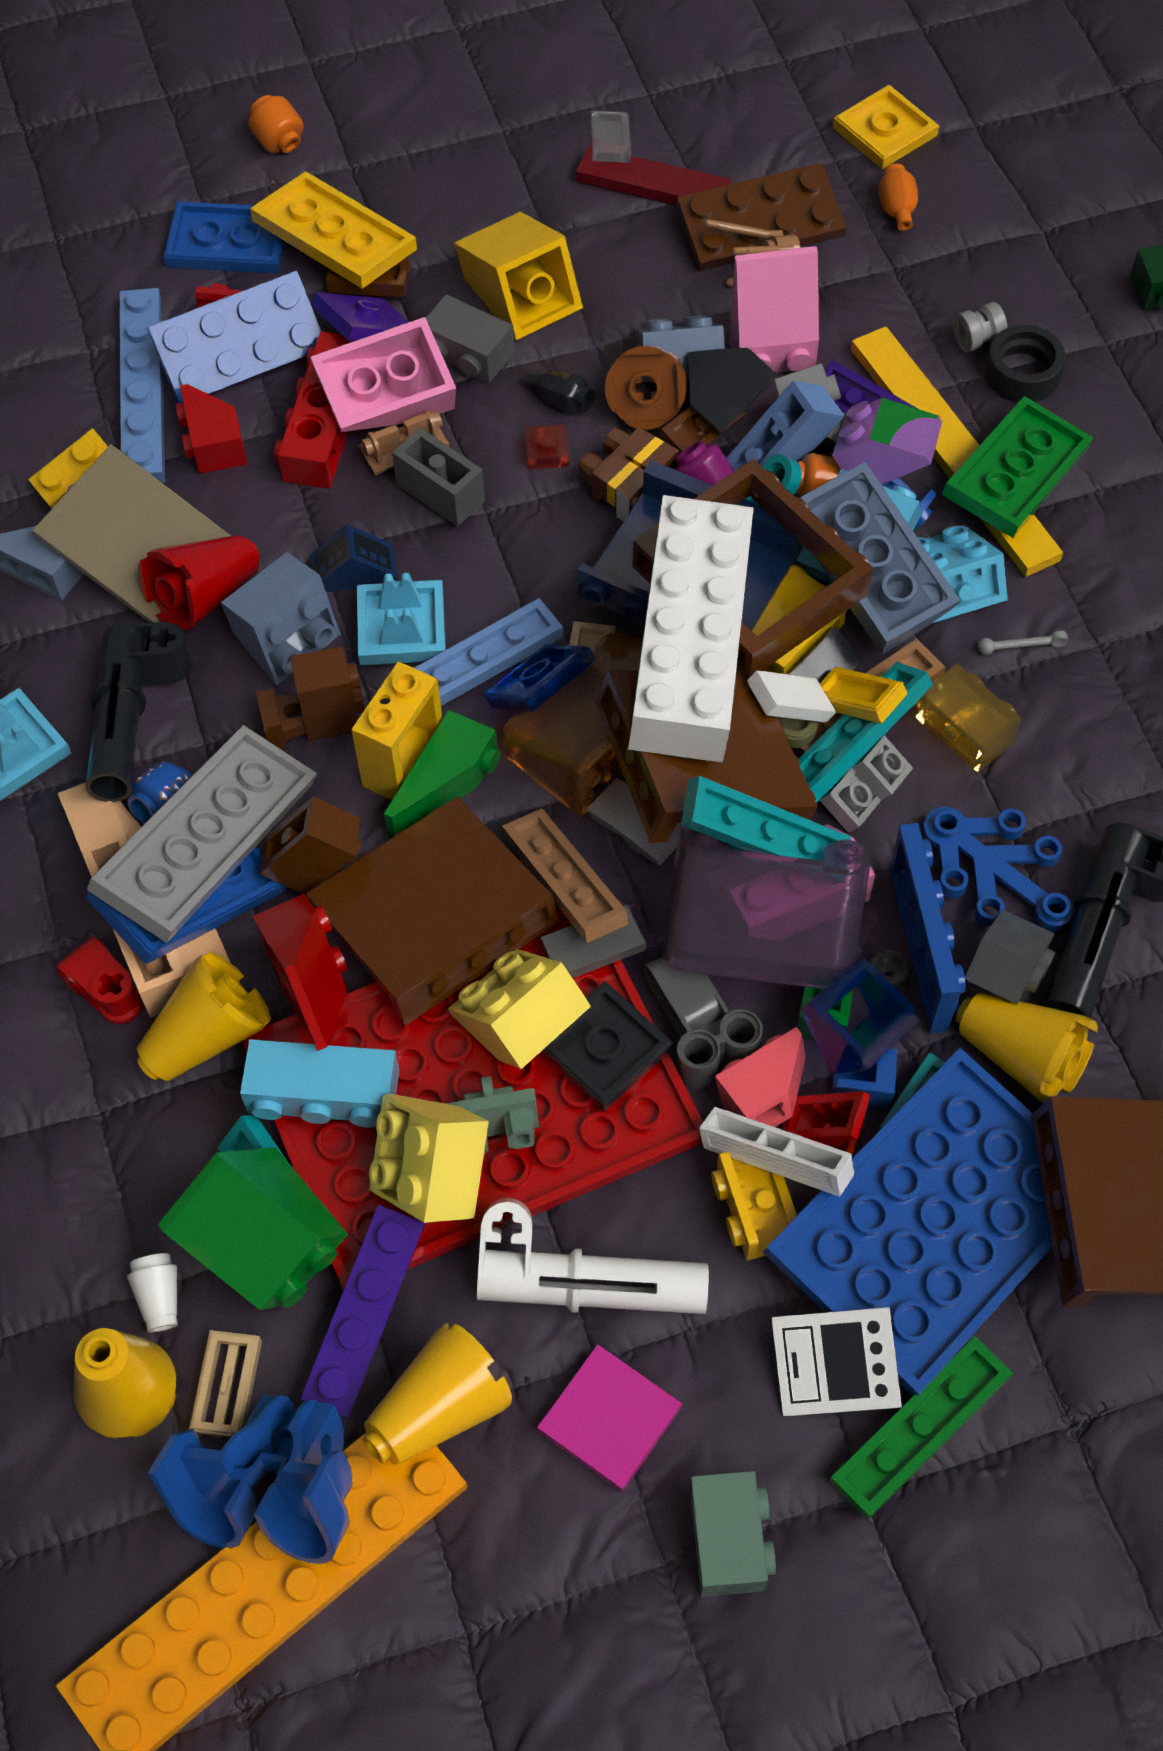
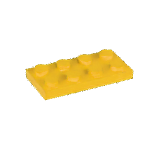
(333, 229)

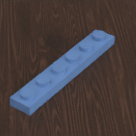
(141, 382)

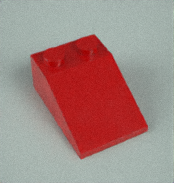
(305, 964)

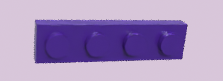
(363, 1310)

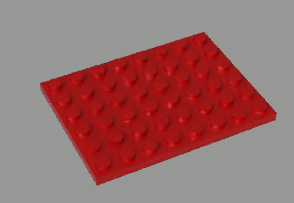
(440, 1062)

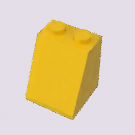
(521, 272)

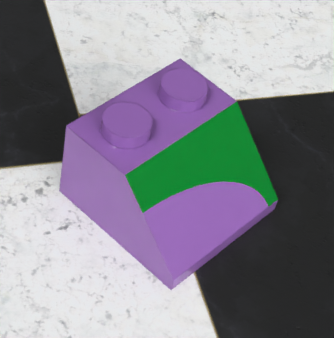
(888, 437)

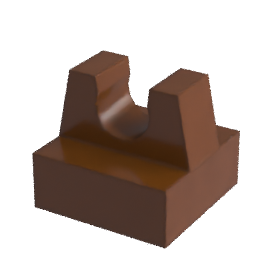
(274, 717)

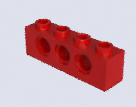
(312, 436)

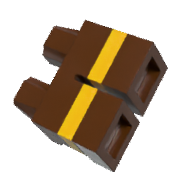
(621, 474)

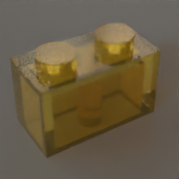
(968, 717)

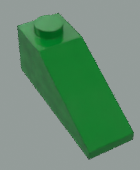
(447, 768)

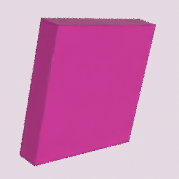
(609, 1418)

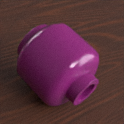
(704, 463)

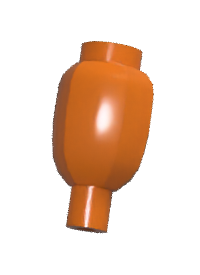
(898, 195)

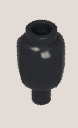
(562, 390)

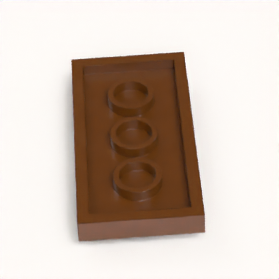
(789, 201)

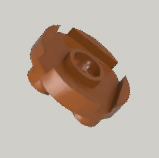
(630, 404)

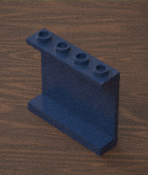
(623, 590)

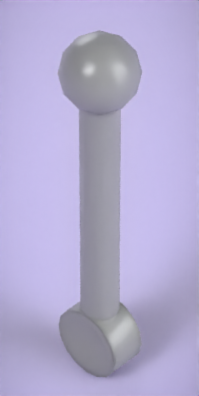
(1056, 639)

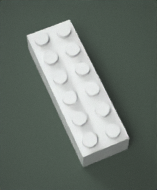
(692, 630)

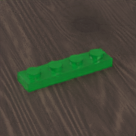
(920, 1428)

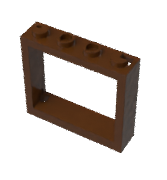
(819, 538)

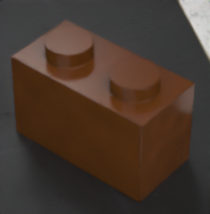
(327, 692)
(310, 845)

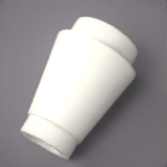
(155, 1290)

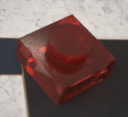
(547, 446)

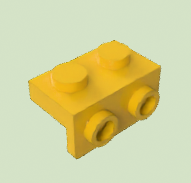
(757, 1203)

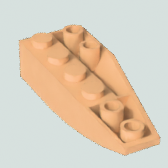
(100, 832)

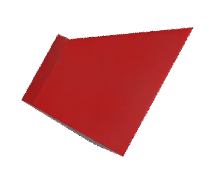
(830, 1118)

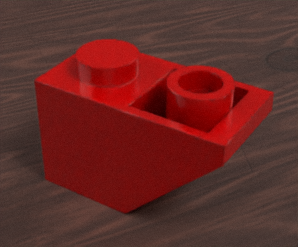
(213, 431)

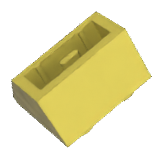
(520, 1006)
(428, 1158)

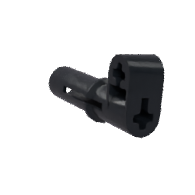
(119, 698)
(1114, 871)

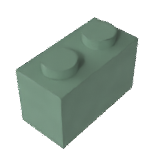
(729, 1533)

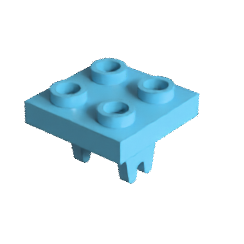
(400, 621)
(26, 743)

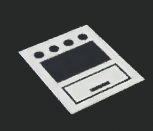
(836, 1362)

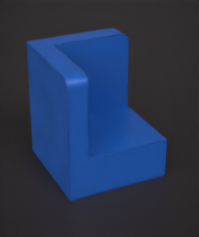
(876, 1081)

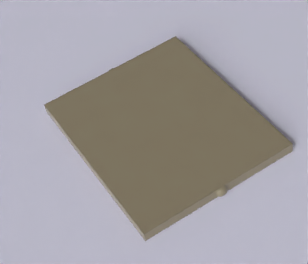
(116, 519)

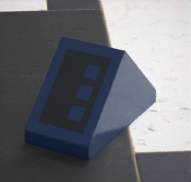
(353, 560)

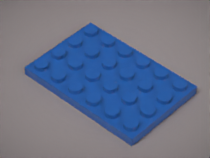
(931, 1223)

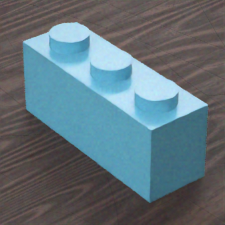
(316, 1083)

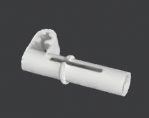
(515, 1275)

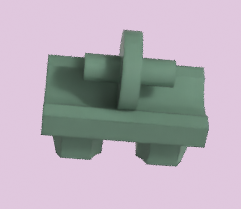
(506, 1112)

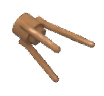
(775, 242)

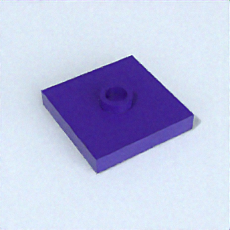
(357, 315)

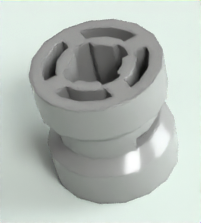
(978, 327)

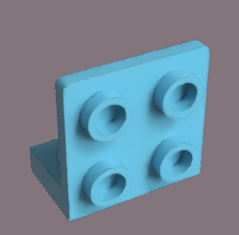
(970, 567)

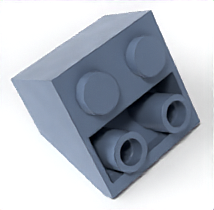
(695, 335)
(281, 615)

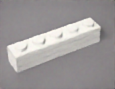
(777, 1151)

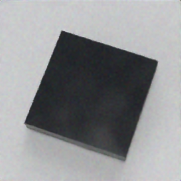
(608, 1047)

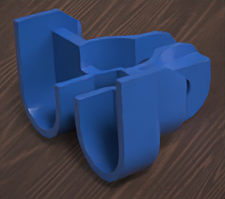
(303, 1508)

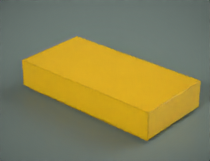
(862, 694)

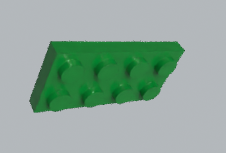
(1017, 466)

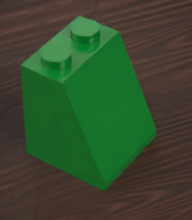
(255, 1226)

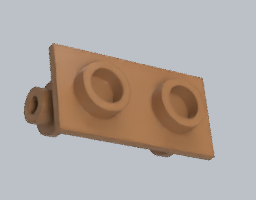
(379, 445)

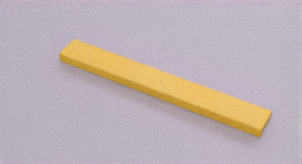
(897, 373)

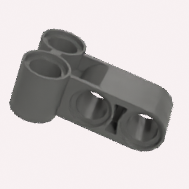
(701, 1022)

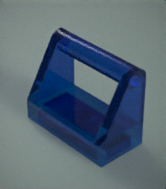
(860, 1049)

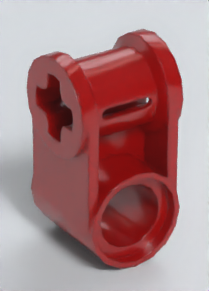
(101, 981)

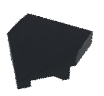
(725, 384)

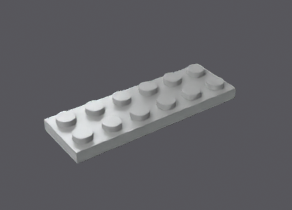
(202, 833)

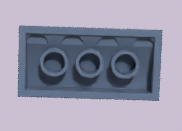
(905, 583)

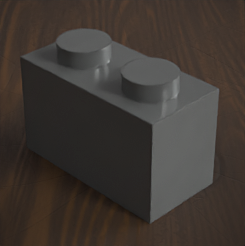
(471, 338)
(438, 476)
(1011, 957)

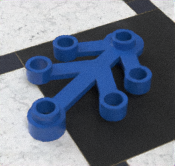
(995, 862)

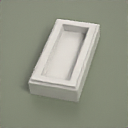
(791, 696)

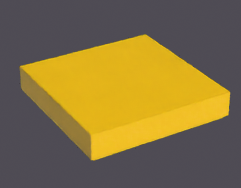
(885, 126)

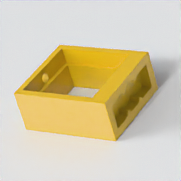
(395, 734)

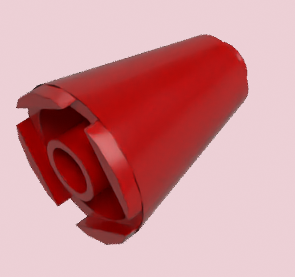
(196, 576)

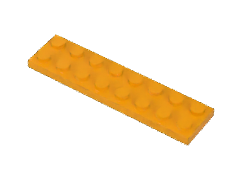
(246, 1607)

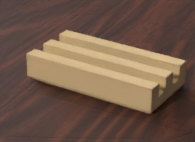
(218, 1428)

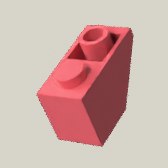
(766, 1081)

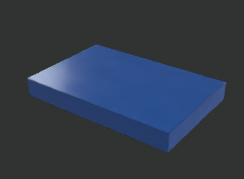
(221, 239)

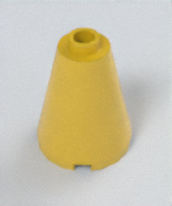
(201, 1019)
(1029, 1042)
(122, 1383)
(436, 1397)

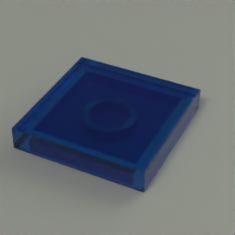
(539, 677)

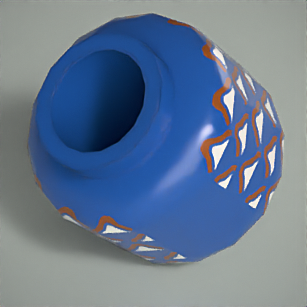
(155, 788)

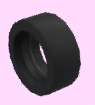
(1030, 341)

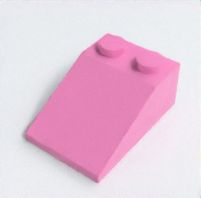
(777, 307)
(386, 378)

